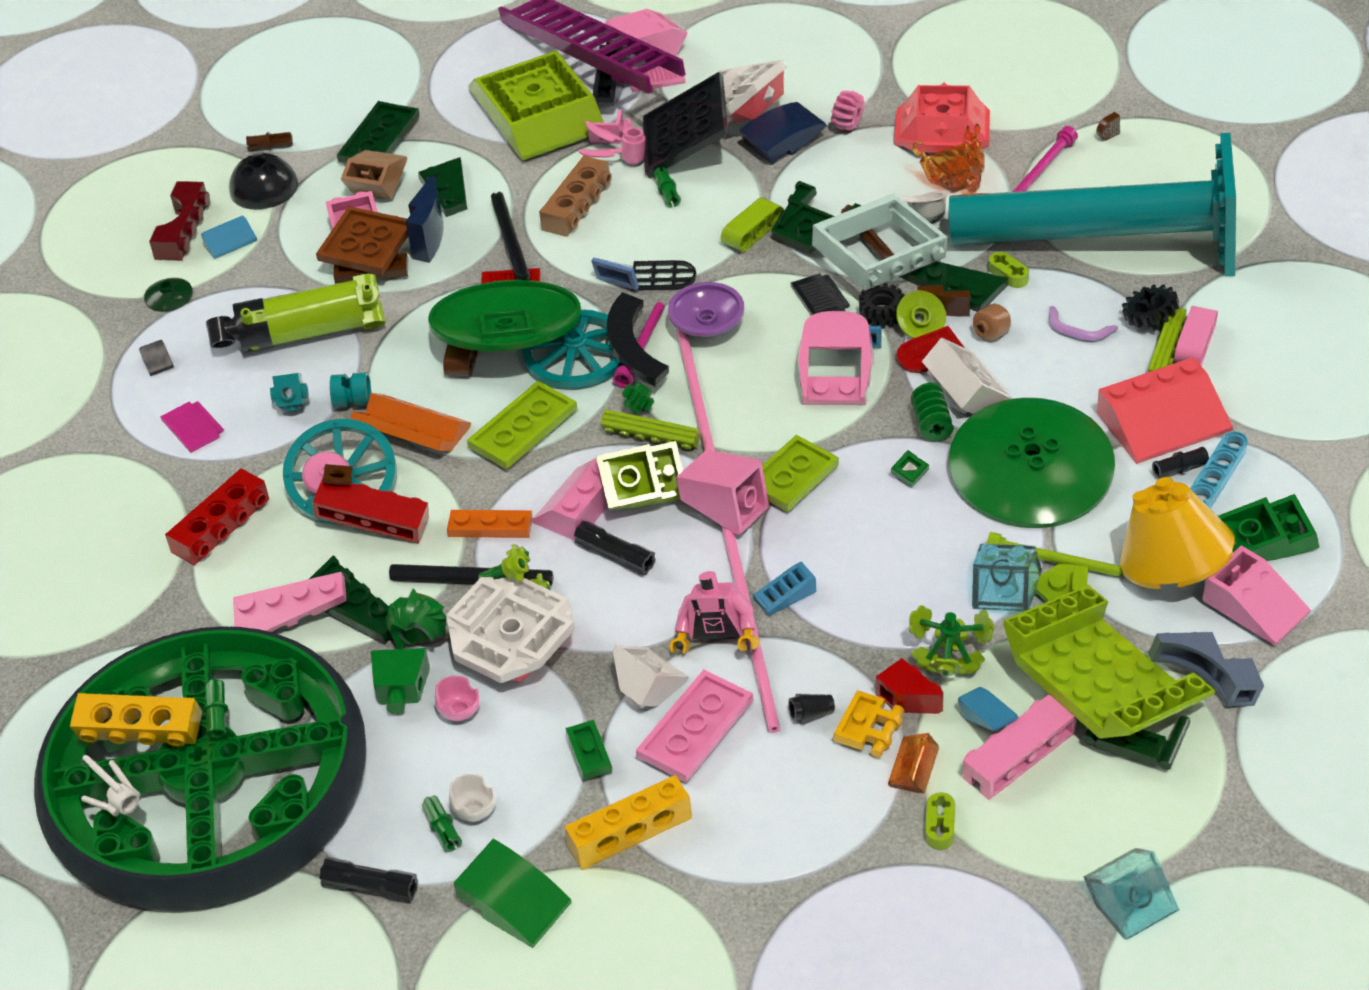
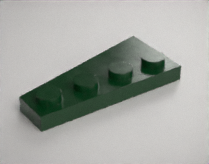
(981, 285)
(361, 606)

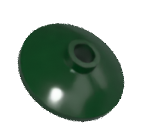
(168, 294)

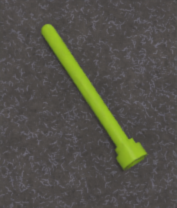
(1057, 557)

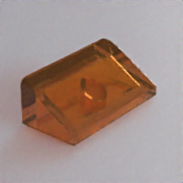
(914, 763)

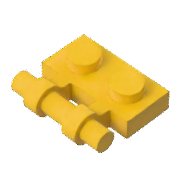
(860, 718)

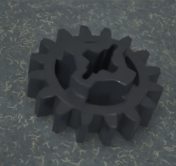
(1150, 306)

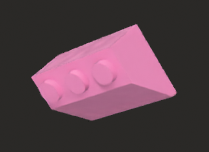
(575, 501)

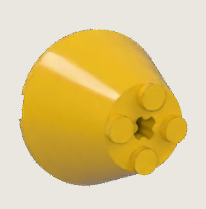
(1173, 537)

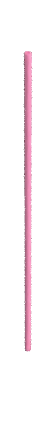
(730, 539)

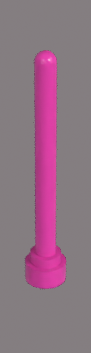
(1065, 138)
(622, 374)

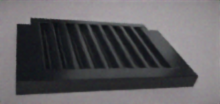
(819, 294)

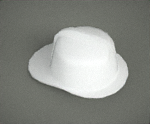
(929, 205)

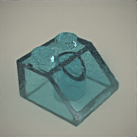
(1005, 577)
(1132, 892)

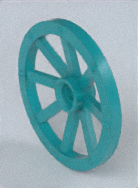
(574, 344)
(335, 426)

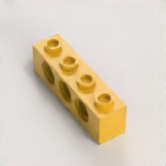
(93, 709)
(628, 822)

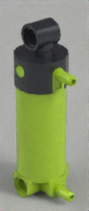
(299, 315)

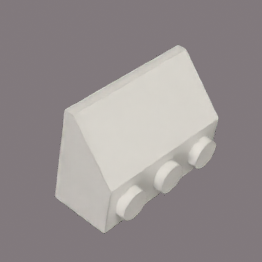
(963, 377)

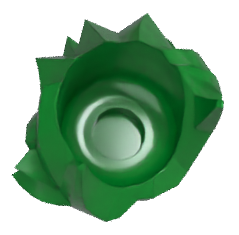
(415, 619)

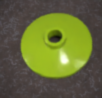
(922, 304)

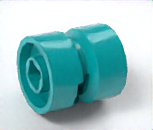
(350, 390)

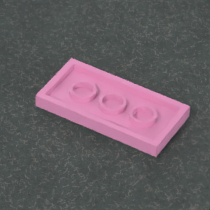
(694, 725)

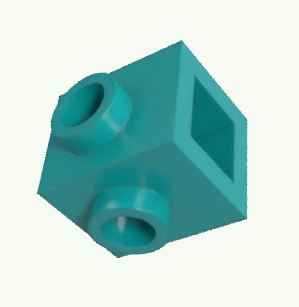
(282, 384)

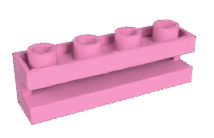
(1019, 746)

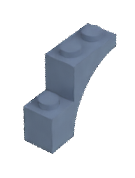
(1199, 652)

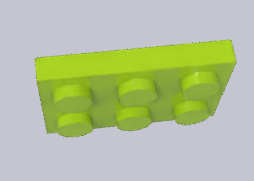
(796, 471)

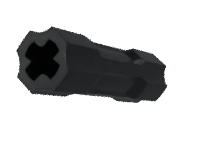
(631, 555)
(390, 883)

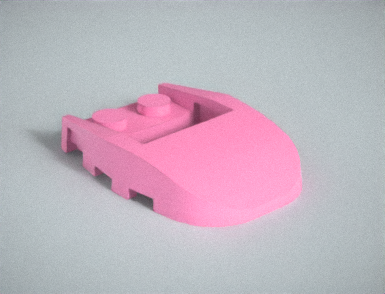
(842, 332)

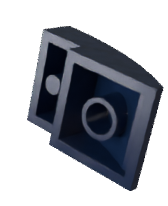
(781, 130)
(425, 222)

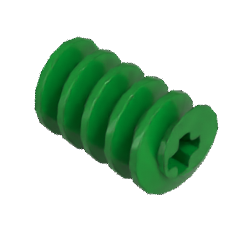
(931, 412)

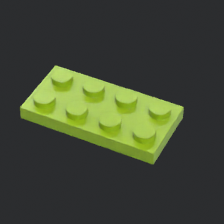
(522, 424)

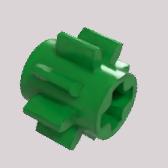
(638, 397)

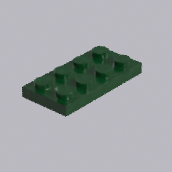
(380, 130)

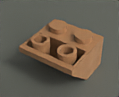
(374, 173)

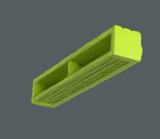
(1168, 341)
(650, 428)

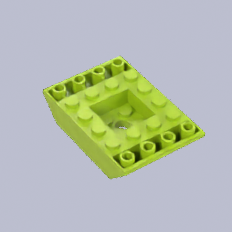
(537, 104)

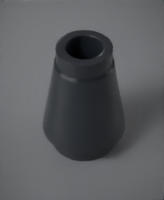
(810, 706)

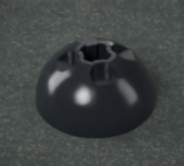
(262, 182)

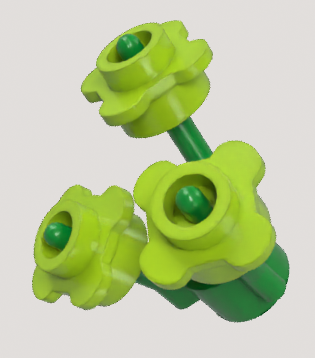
(514, 567)

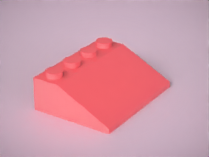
(1163, 410)

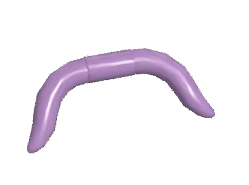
(1076, 332)

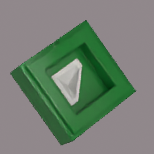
(909, 468)

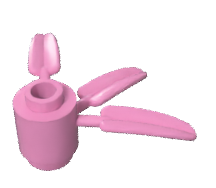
(632, 143)

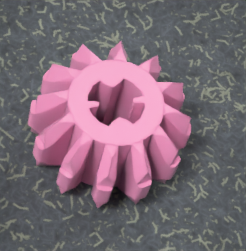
(847, 110)

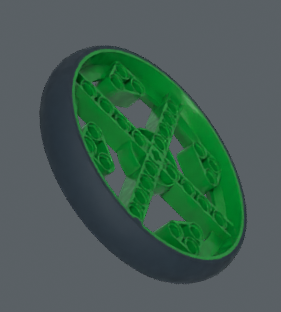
(287, 823)

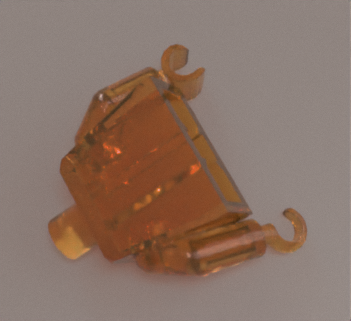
(957, 166)

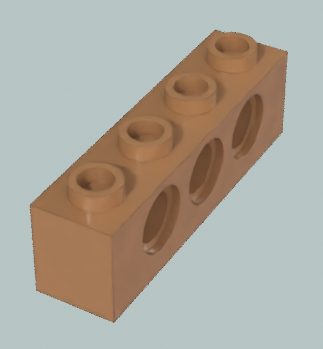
(575, 196)

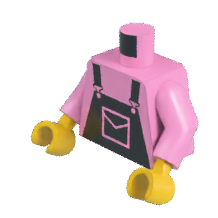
(715, 612)

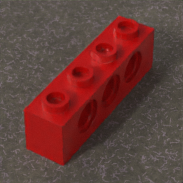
(217, 516)

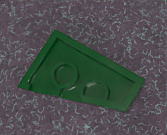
(449, 185)

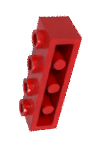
(372, 510)

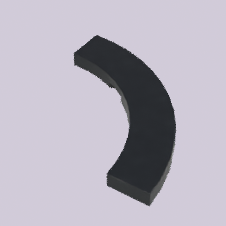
(624, 344)

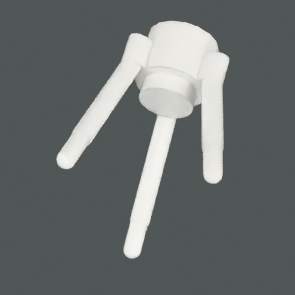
(121, 797)

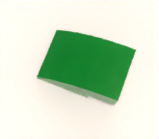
(1272, 528)
(511, 893)

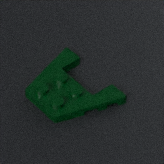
(797, 220)

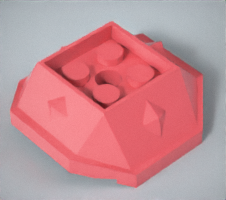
(939, 118)

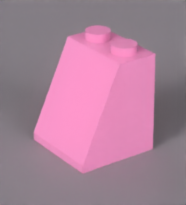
(725, 489)

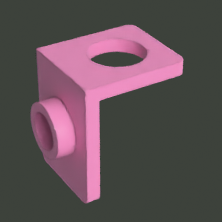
(615, 128)

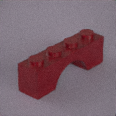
(174, 238)

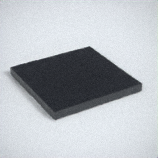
(685, 124)

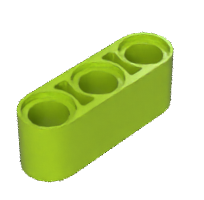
(751, 224)

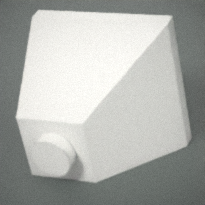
(645, 675)

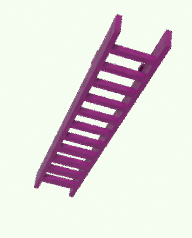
(619, 71)

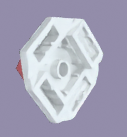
(752, 89)
(508, 627)

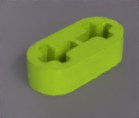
(1007, 266)
(934, 820)

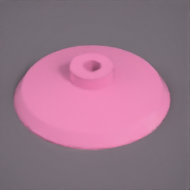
(314, 468)

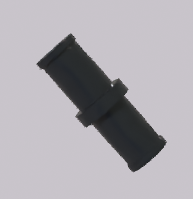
(1180, 462)

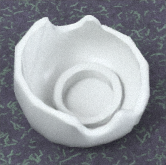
(471, 797)

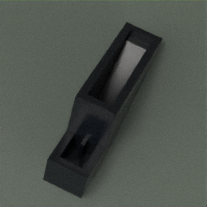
(605, 89)

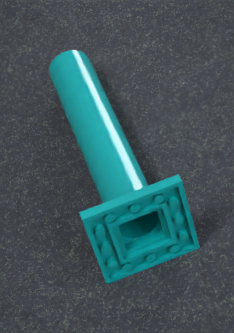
(1106, 211)

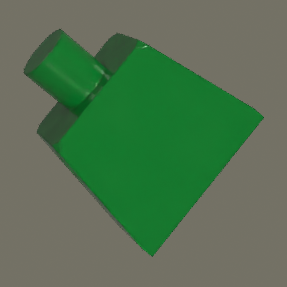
(399, 676)

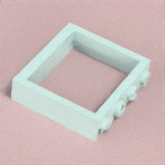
(868, 216)

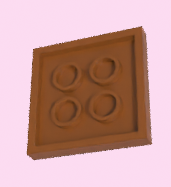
(364, 240)

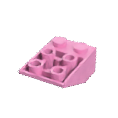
(651, 28)
(1255, 596)

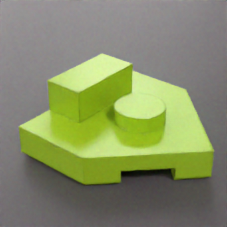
(1061, 580)

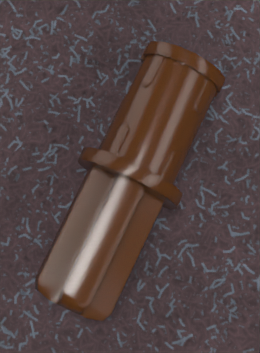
(269, 140)

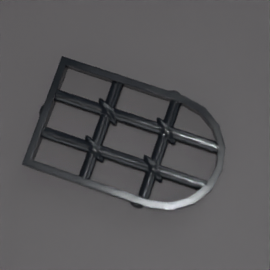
(690, 280)

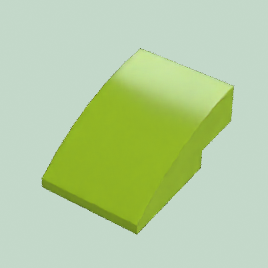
(640, 475)

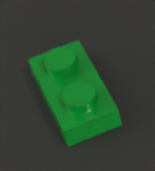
(588, 750)

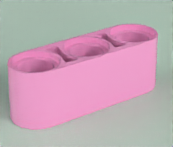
(1196, 334)

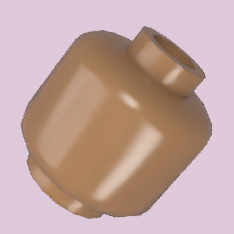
(991, 322)

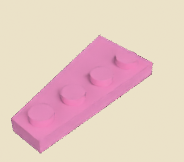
(288, 603)

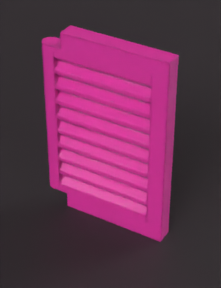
(192, 425)

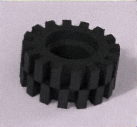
(877, 296)

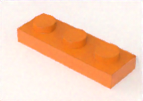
(490, 523)

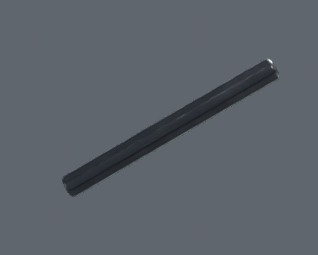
(510, 236)
(451, 574)

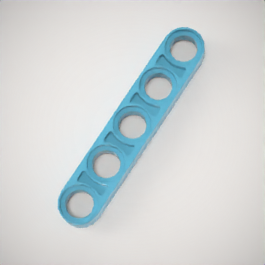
(1218, 470)

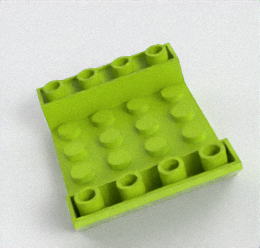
(1095, 667)

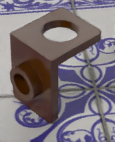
(342, 472)

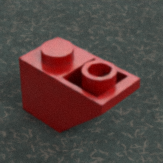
(908, 688)

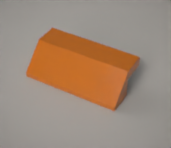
(413, 422)

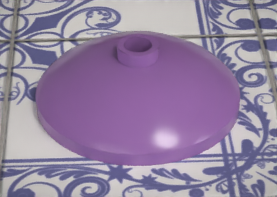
(706, 309)

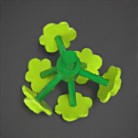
(949, 635)

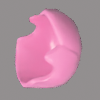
(456, 698)

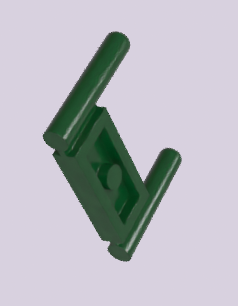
(1144, 745)

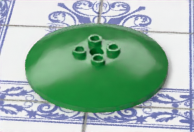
(504, 315)
(1036, 490)

